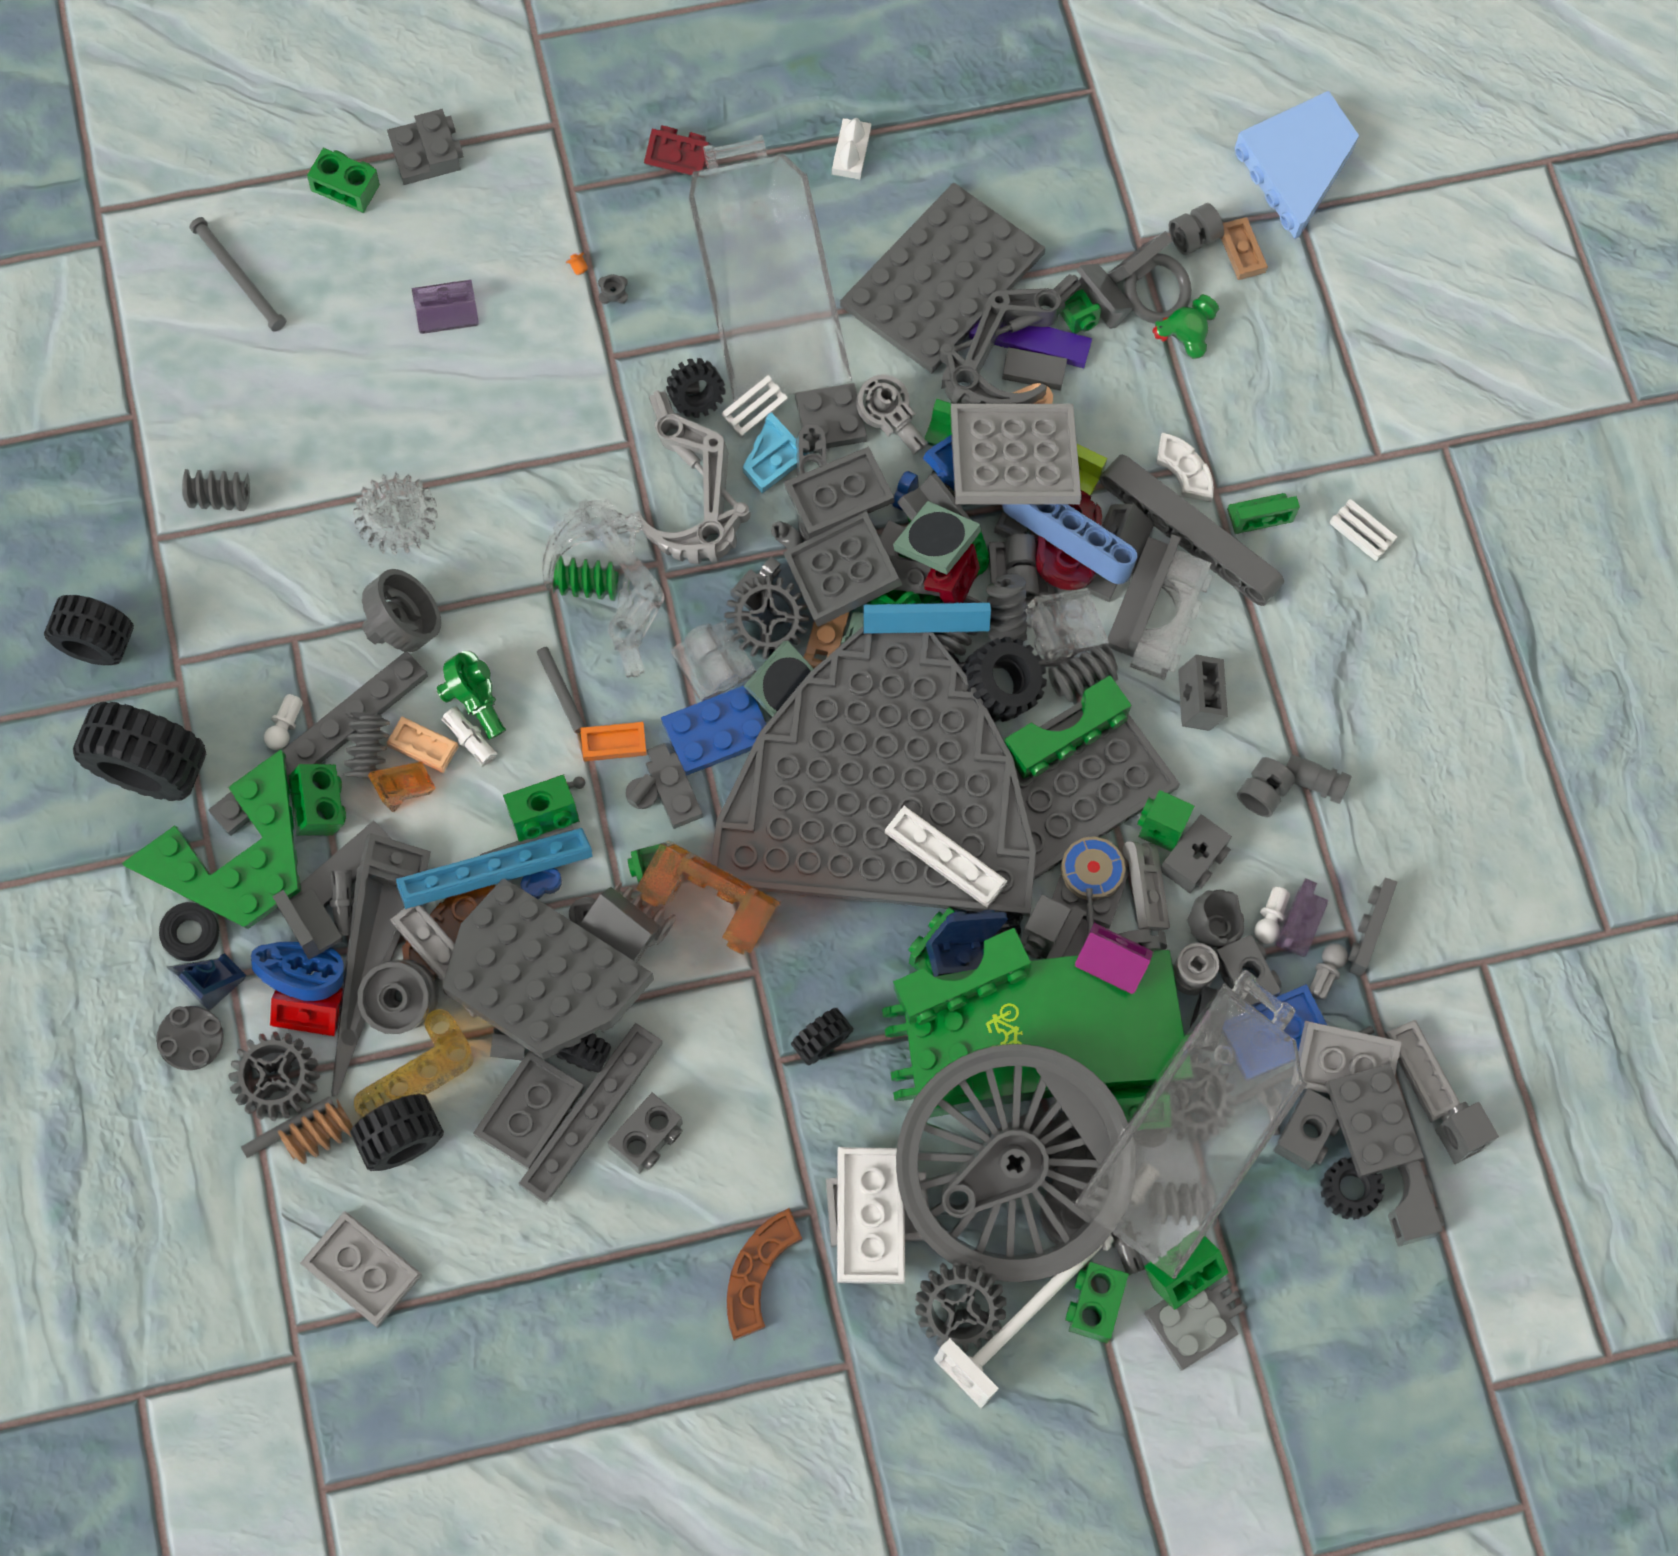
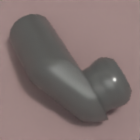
(786, 534)

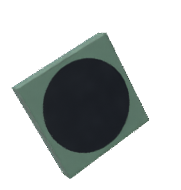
(937, 537)
(778, 677)

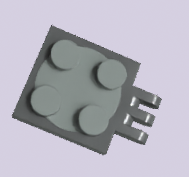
(1196, 1325)

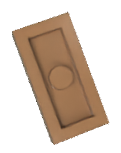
(1243, 249)

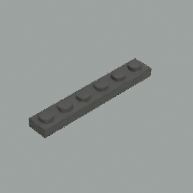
(590, 1113)

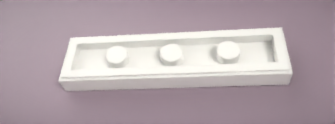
(946, 857)

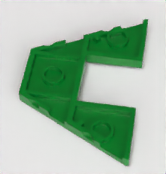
(245, 884)

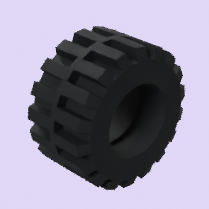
(88, 630)
(1021, 666)
(396, 1132)

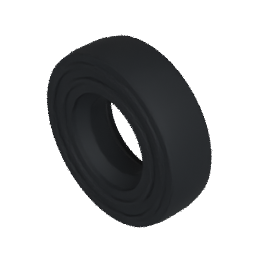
(180, 914)

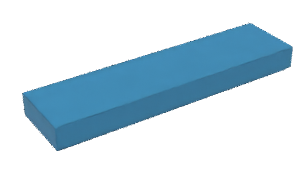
(926, 618)

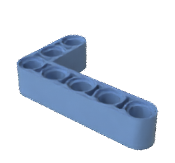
(1078, 538)

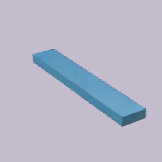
(493, 867)

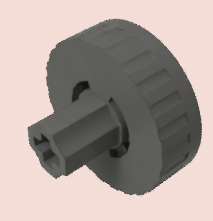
(409, 616)

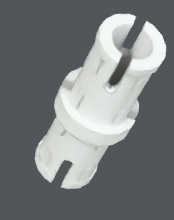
(469, 736)

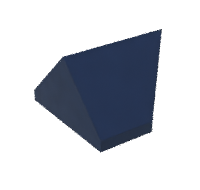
(209, 979)

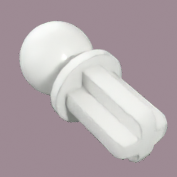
(277, 736)
(1267, 929)

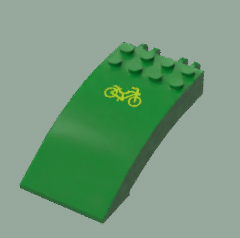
(1055, 1007)

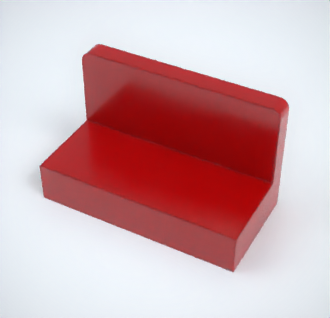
(306, 1016)

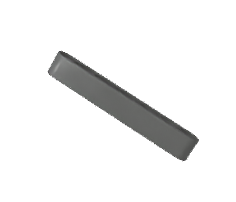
(1198, 533)

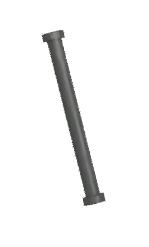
(275, 321)

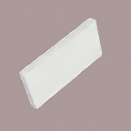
(869, 1217)

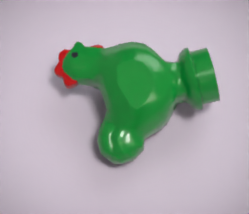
(1189, 325)

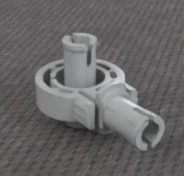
(888, 413)

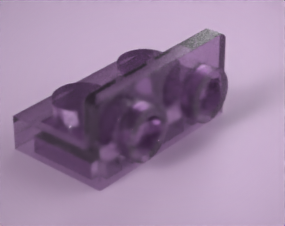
(1302, 920)

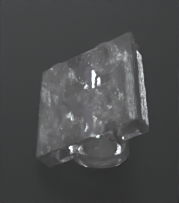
(712, 660)

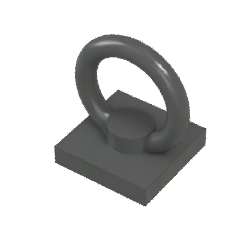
(1140, 264)

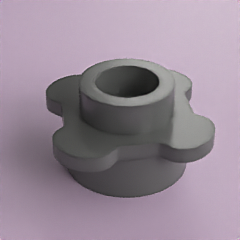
(609, 282)

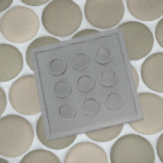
(1015, 454)

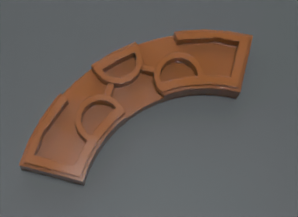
(751, 1269)

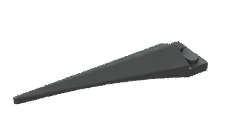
(371, 931)

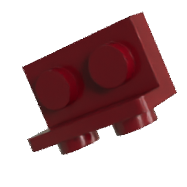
(676, 151)
(957, 583)

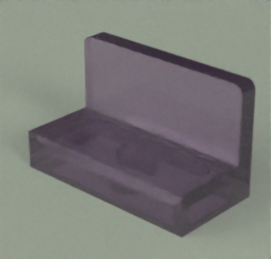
(445, 306)

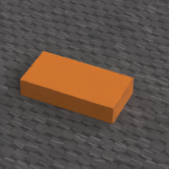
(613, 741)

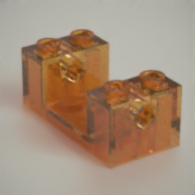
(668, 872)

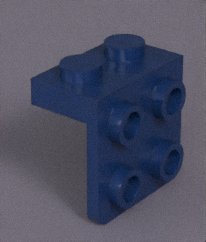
(960, 941)

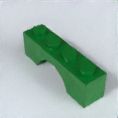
(1036, 748)
(926, 995)

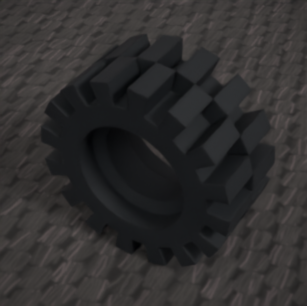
(688, 375)
(822, 1036)
(588, 1054)
(1343, 1205)

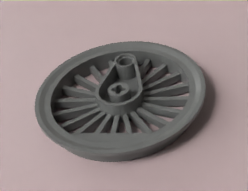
(985, 1172)

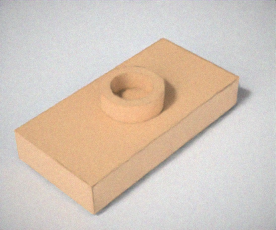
(422, 744)

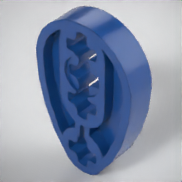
(287, 968)

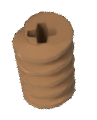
(316, 1132)

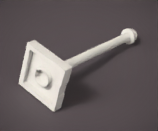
(968, 1370)

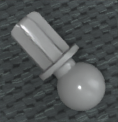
(1334, 958)

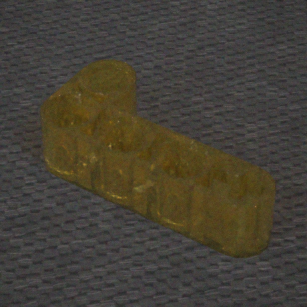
(410, 1072)

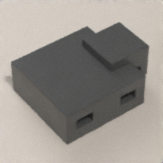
(620, 924)

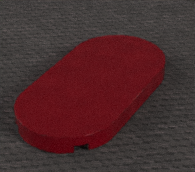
(1059, 567)

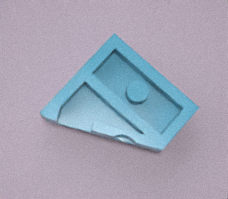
(772, 455)

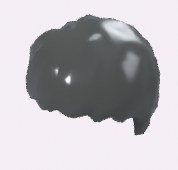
(1216, 918)

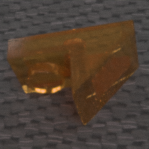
(401, 783)

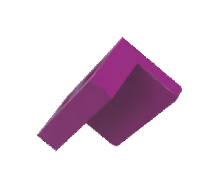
(1114, 958)

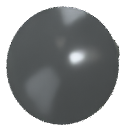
(189, 1037)

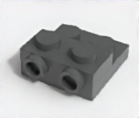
(426, 147)

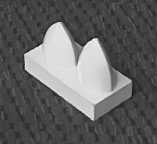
(851, 148)

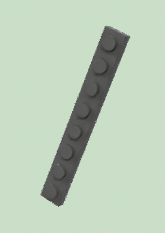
(332, 730)

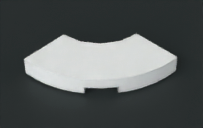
(1187, 466)

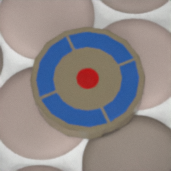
(1094, 865)

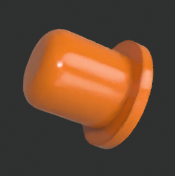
(577, 263)

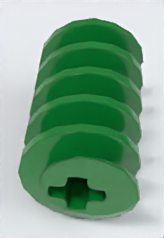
(585, 578)

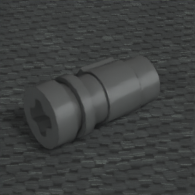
(1317, 778)

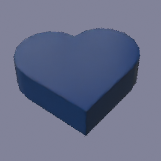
(907, 484)
(542, 882)

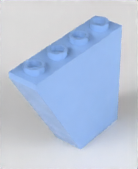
(1298, 157)

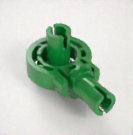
(472, 689)

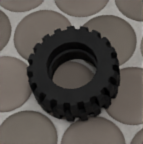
(139, 751)

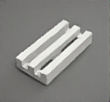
(773, 390)
(1353, 512)

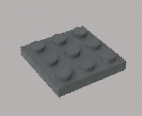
(842, 568)

